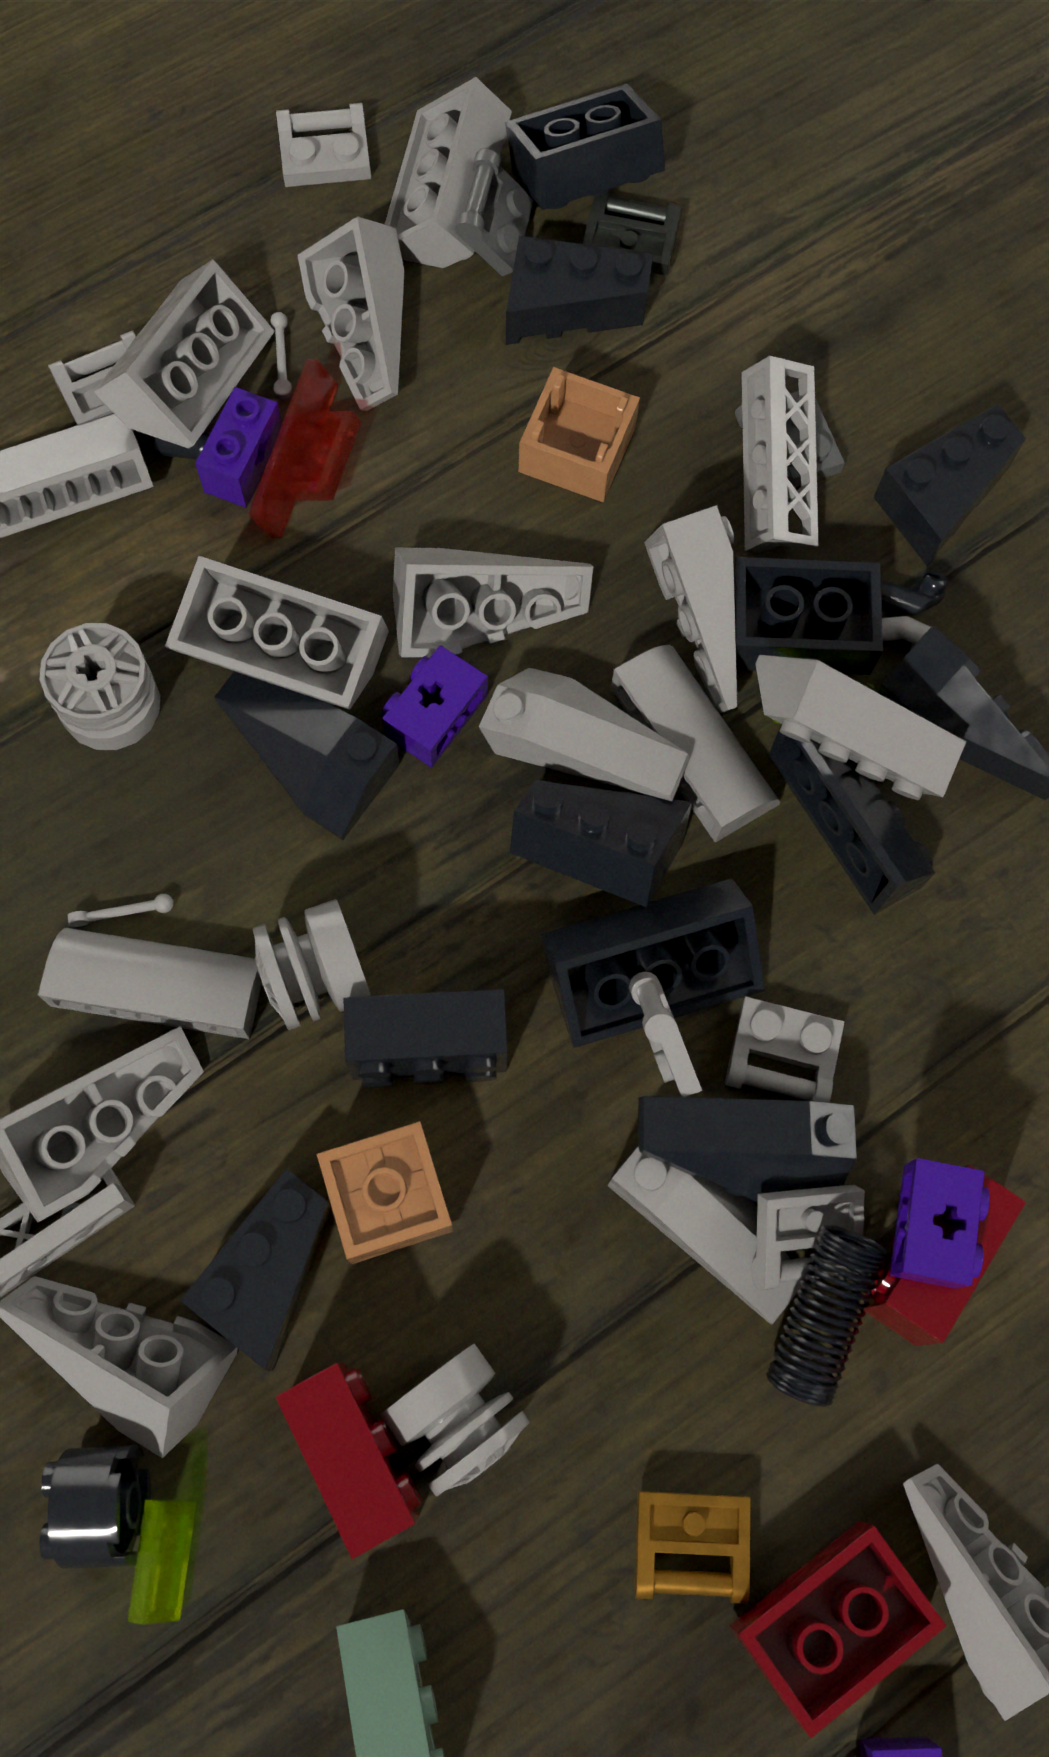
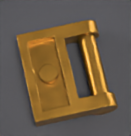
(698, 1527)

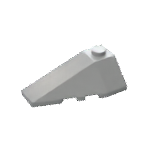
(358, 290)
(697, 568)
(480, 596)
(577, 732)
(78, 1132)
(705, 1223)
(132, 1368)
(988, 1592)

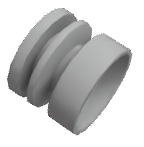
(107, 710)
(309, 963)
(455, 1420)

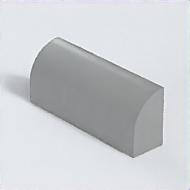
(69, 473)
(720, 774)
(152, 982)

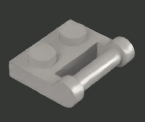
(324, 156)
(80, 395)
(664, 1034)
(786, 1037)
(793, 1222)

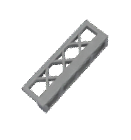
(770, 451)
(75, 1225)

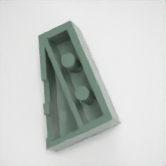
(385, 1688)

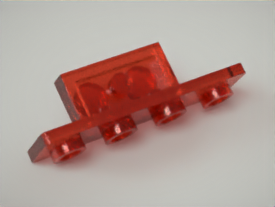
(307, 451)

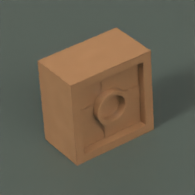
(578, 434)
(384, 1193)

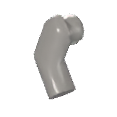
(903, 629)

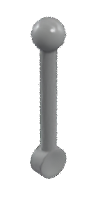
(282, 387)
(162, 903)

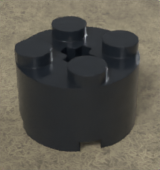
(94, 1507)

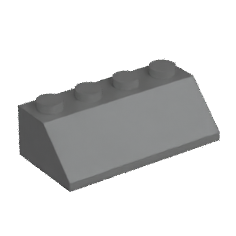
(440, 173)
(186, 358)
(277, 633)
(857, 725)

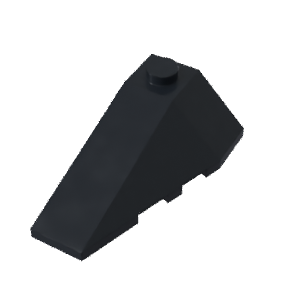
(941, 686)
(314, 749)
(751, 1142)

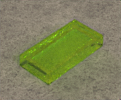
(162, 1561)

